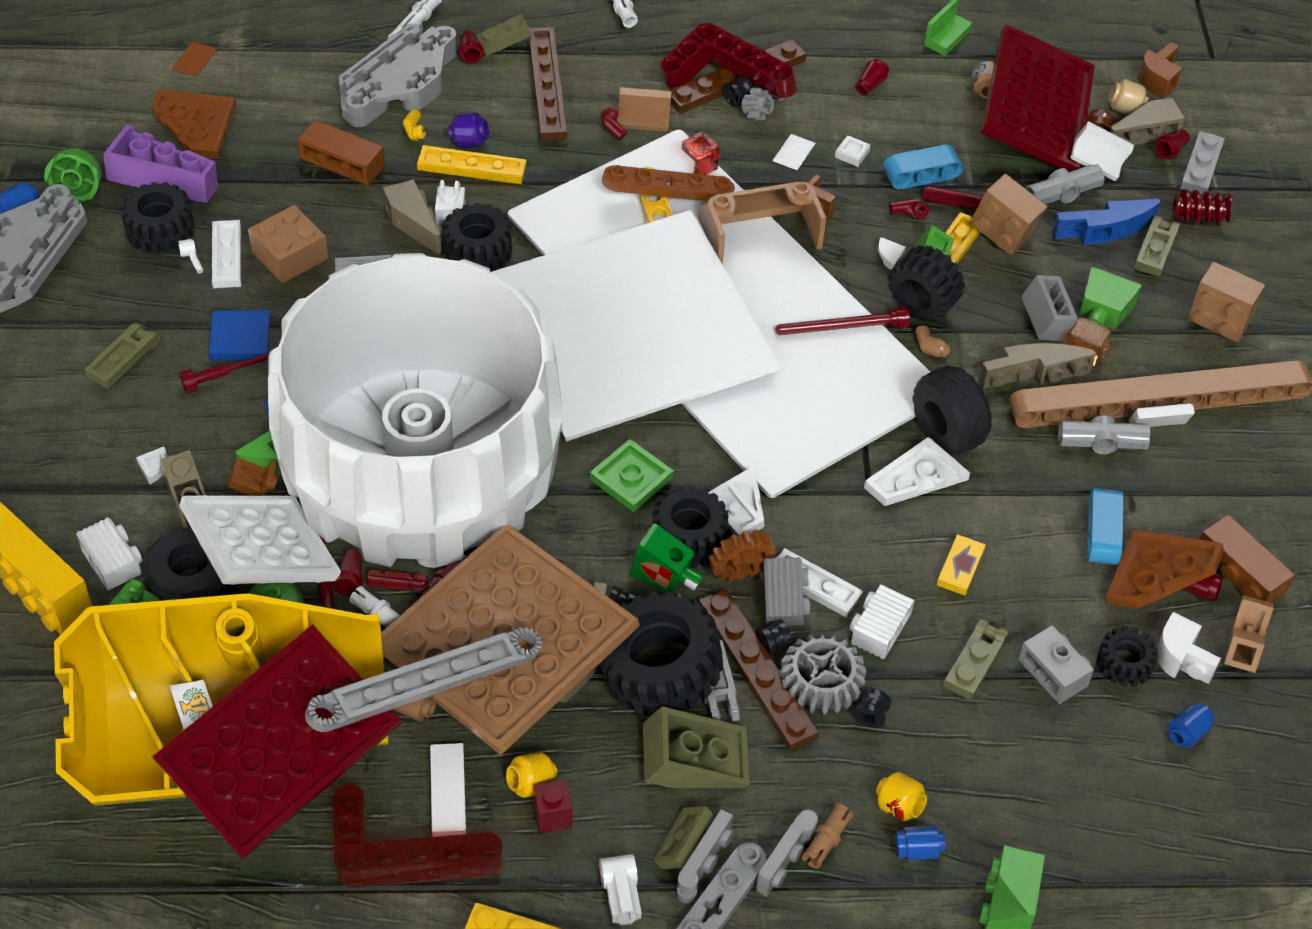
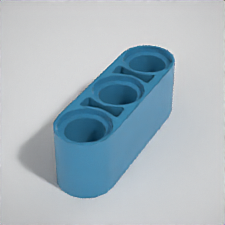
(923, 166)
(1105, 526)

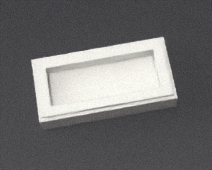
(1163, 415)

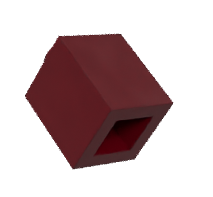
(552, 806)

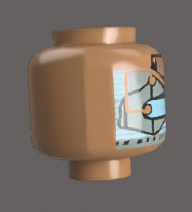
(982, 77)

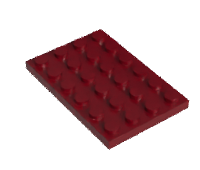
(1037, 98)
(256, 757)

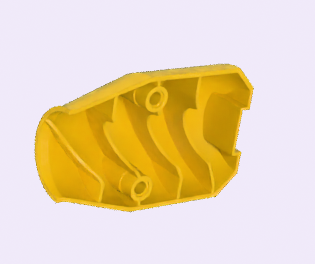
(126, 656)

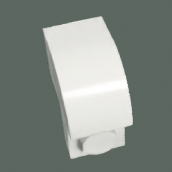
(1178, 650)

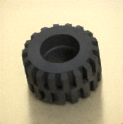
(157, 217)
(478, 235)
(926, 283)
(695, 508)

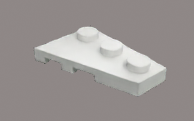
(916, 473)

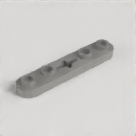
(729, 885)

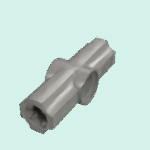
(1067, 185)
(1103, 434)

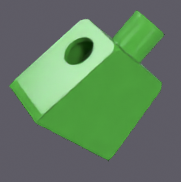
(1108, 298)

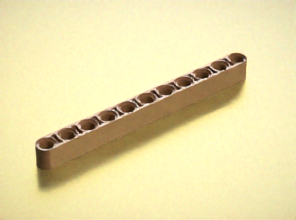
(1123, 396)

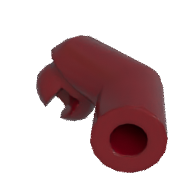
(611, 125)
(911, 207)

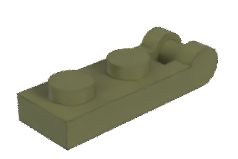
(1156, 246)
(121, 355)
(976, 659)

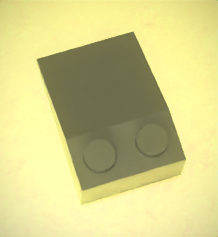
(694, 751)

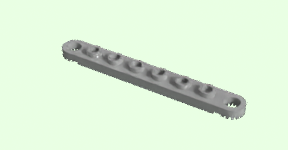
(422, 679)

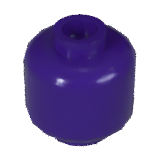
(469, 130)

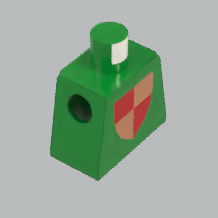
(664, 562)

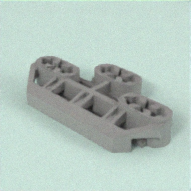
(411, 77)
(25, 234)

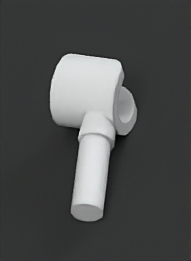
(187, 248)

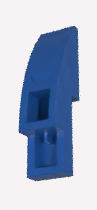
(1106, 225)

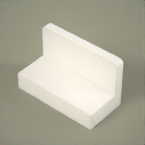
(1101, 147)

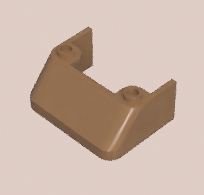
(759, 204)

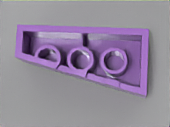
(140, 160)

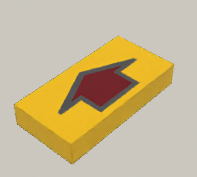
(961, 565)

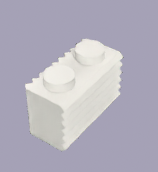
(109, 553)
(881, 621)

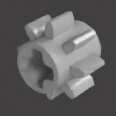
(757, 104)

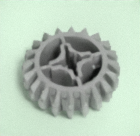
(819, 663)

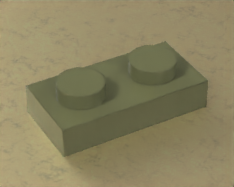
(504, 34)
(683, 837)

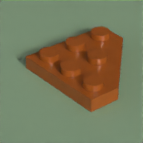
(195, 119)
(1159, 566)

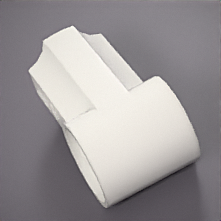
(620, 881)

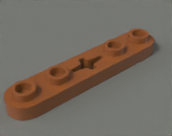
(655, 183)

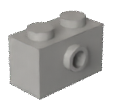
(1049, 308)
(1056, 664)

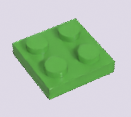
(631, 475)

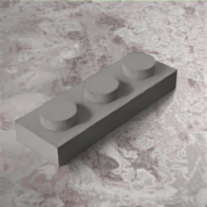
(1202, 162)

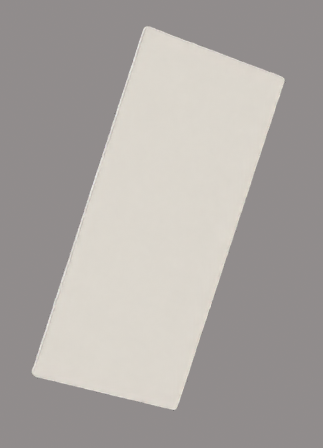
(832, 384)

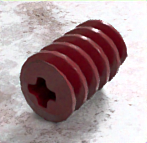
(1204, 206)

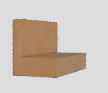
(644, 109)

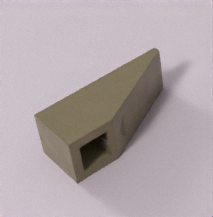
(410, 214)
(181, 480)

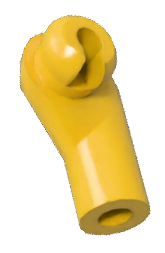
(413, 130)

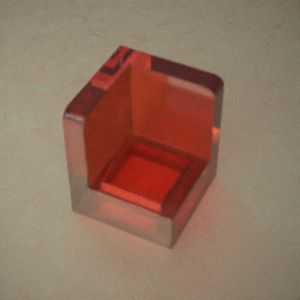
(703, 151)

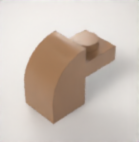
(1247, 634)

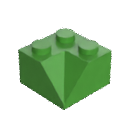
(1012, 889)

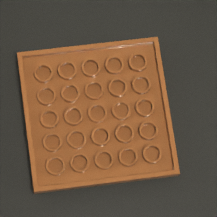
(495, 592)

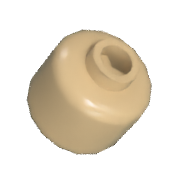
(1127, 96)

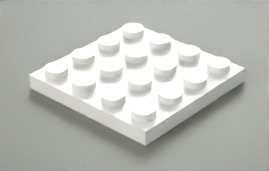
(258, 539)

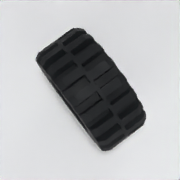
(674, 684)

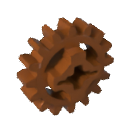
(742, 555)

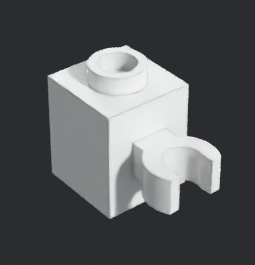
(447, 200)

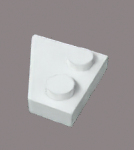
(742, 502)

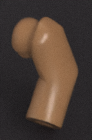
(931, 345)

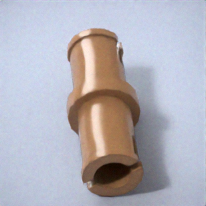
(827, 836)

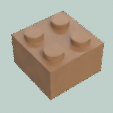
(1008, 214)
(288, 243)
(1226, 302)

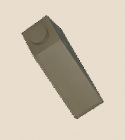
(1150, 122)

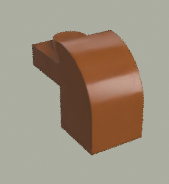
(1159, 72)

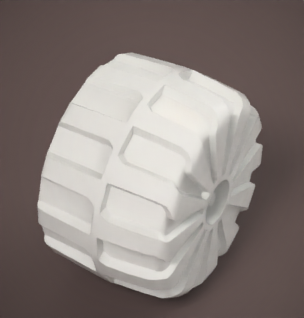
(414, 407)

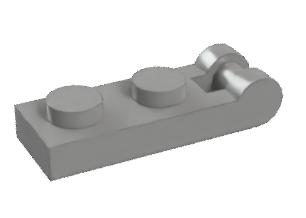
(704, 856)

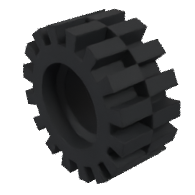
(1133, 643)

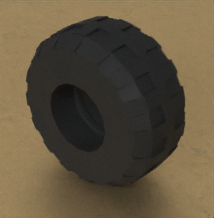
(952, 409)
(171, 557)

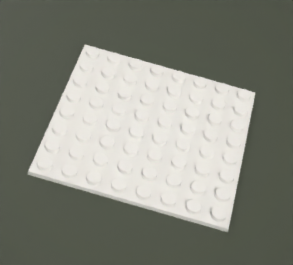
(641, 322)

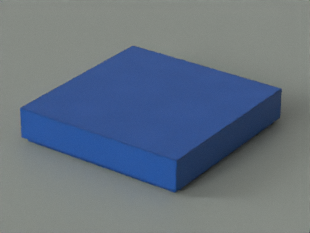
(239, 334)

